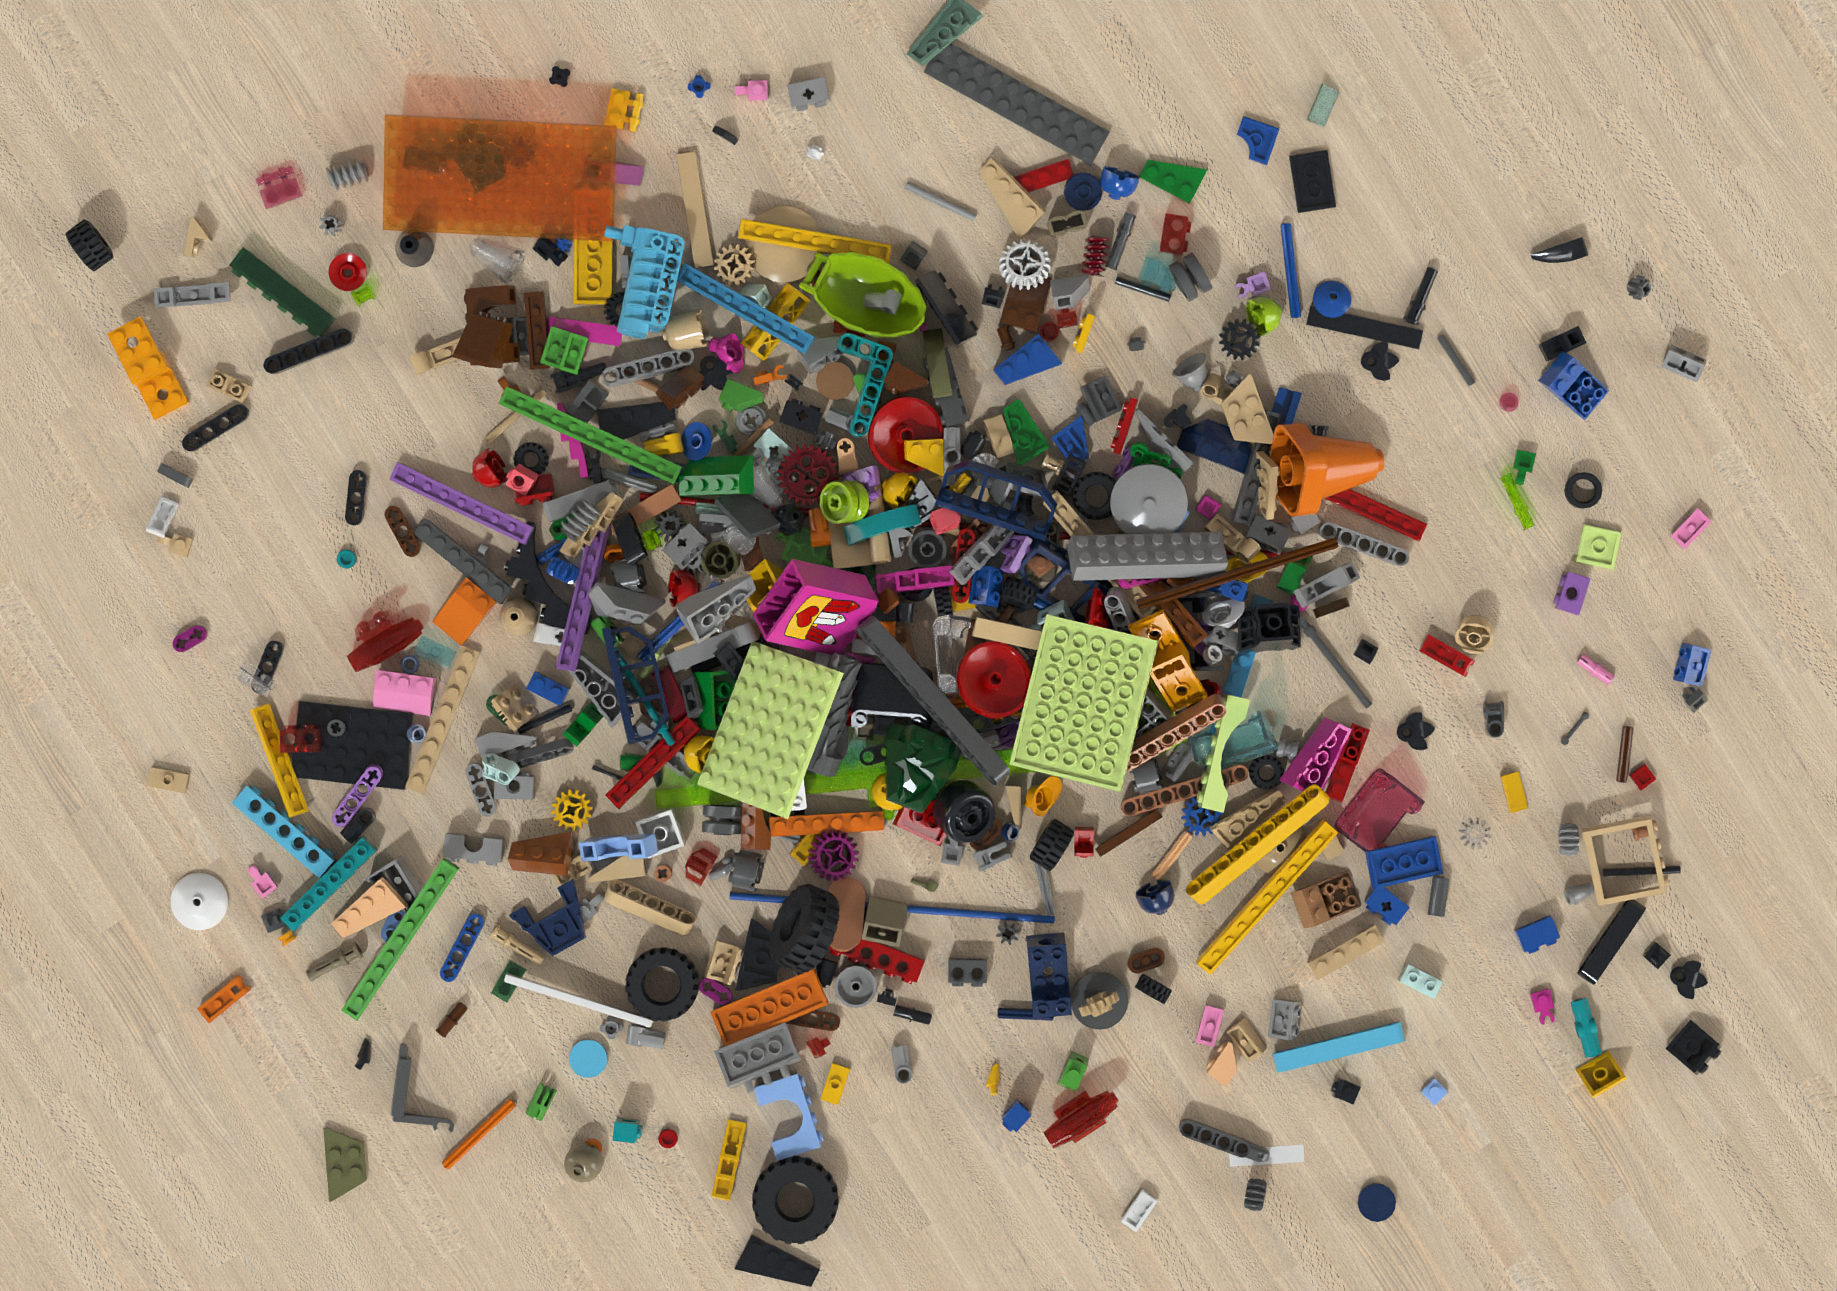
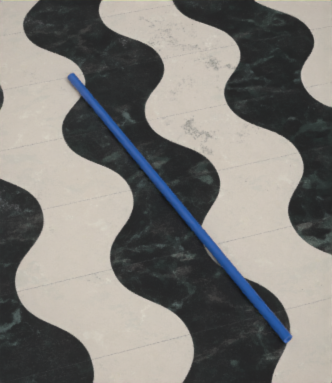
(918, 909)

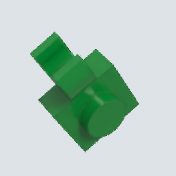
(1523, 463)

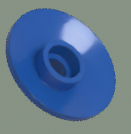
(1328, 306)
(696, 441)

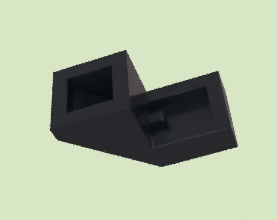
(1564, 342)

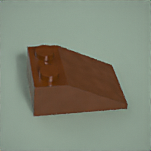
(1024, 306)

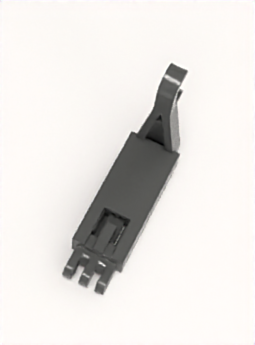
(400, 1095)

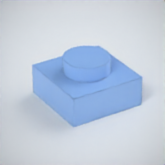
(1434, 1091)

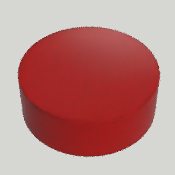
(668, 1138)

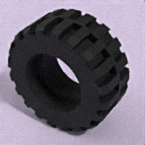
(662, 1010)

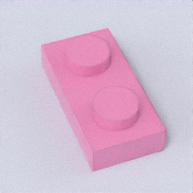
(1690, 528)
(1209, 1025)

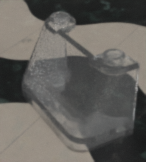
(945, 632)

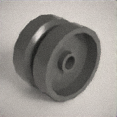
(1191, 276)
(722, 820)

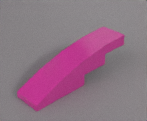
(593, 331)
(576, 448)
(915, 579)

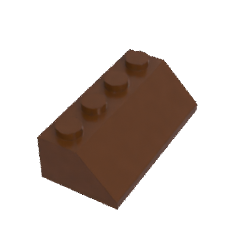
(903, 380)

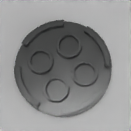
(1091, 985)

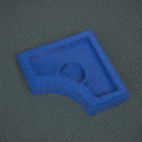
(1259, 138)

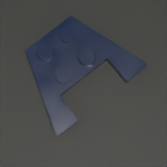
(558, 929)

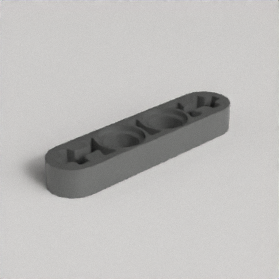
(541, 753)

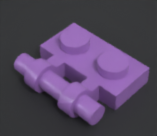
(869, 478)

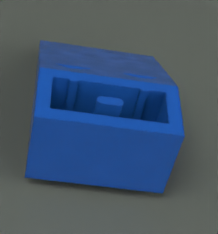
(1573, 385)

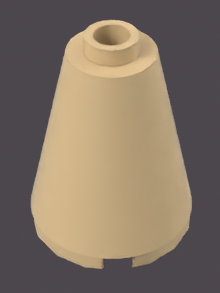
(526, 614)

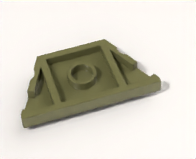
(343, 1163)

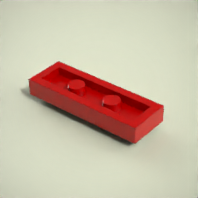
(1045, 176)
(1123, 425)

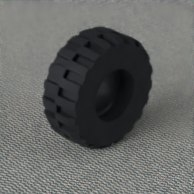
(804, 928)
(774, 1220)

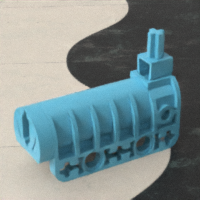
(646, 278)

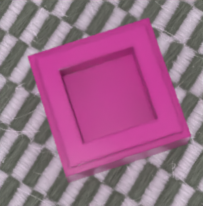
(1208, 507)

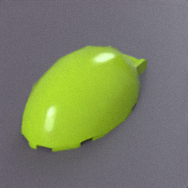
(848, 279)

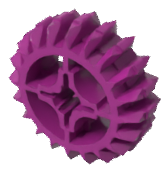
(829, 860)

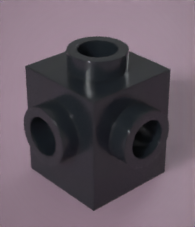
(790, 518)

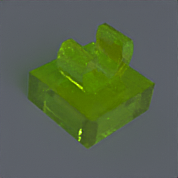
(652, 540)

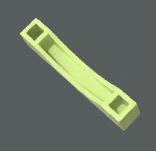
(1213, 792)

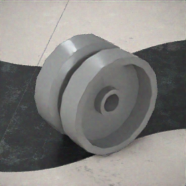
(855, 974)

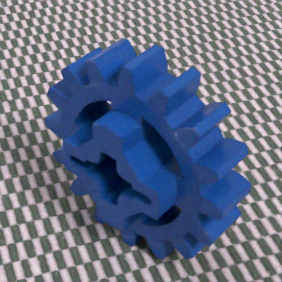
(1198, 827)

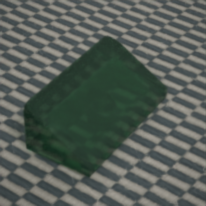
(1323, 105)

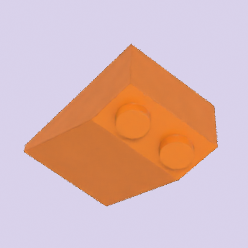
(464, 611)

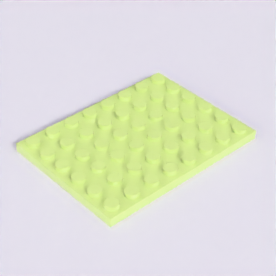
(1083, 703)
(770, 729)

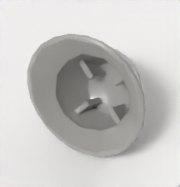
(1192, 371)

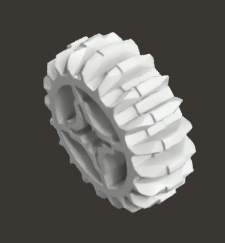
(1009, 260)

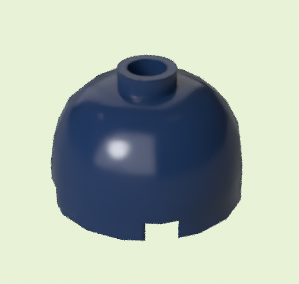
(1156, 898)

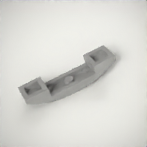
(192, 295)

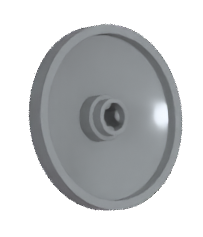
(1148, 500)

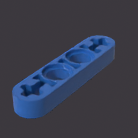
(460, 946)

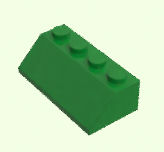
(717, 476)

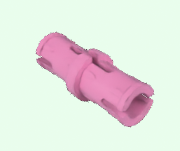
(1595, 669)

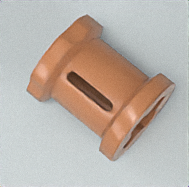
(1640, 832)
(657, 873)

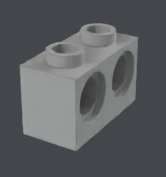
(1684, 363)

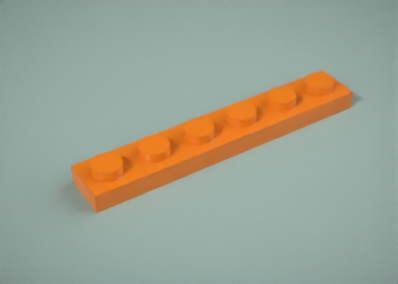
(821, 823)

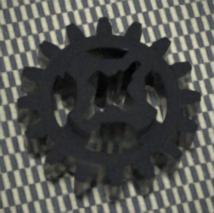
(1234, 329)

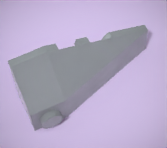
(707, 609)

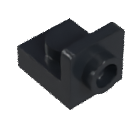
(1345, 1090)

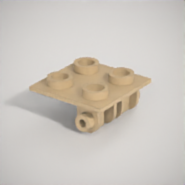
(514, 707)

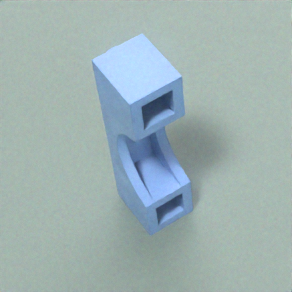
(623, 845)

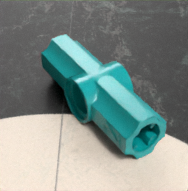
(1586, 1027)

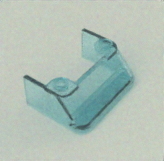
(1243, 744)

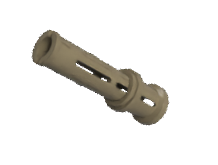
(342, 958)

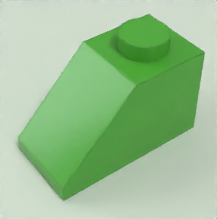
(739, 397)

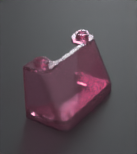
(1376, 810)

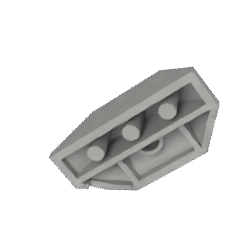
(623, 604)

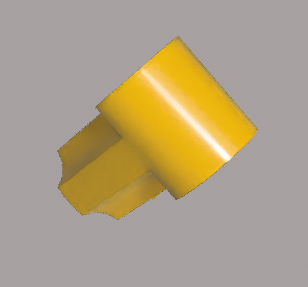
(667, 445)

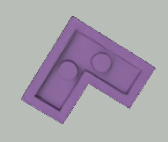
(1015, 549)

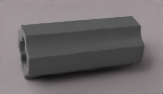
(1438, 896)

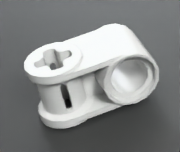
(547, 634)

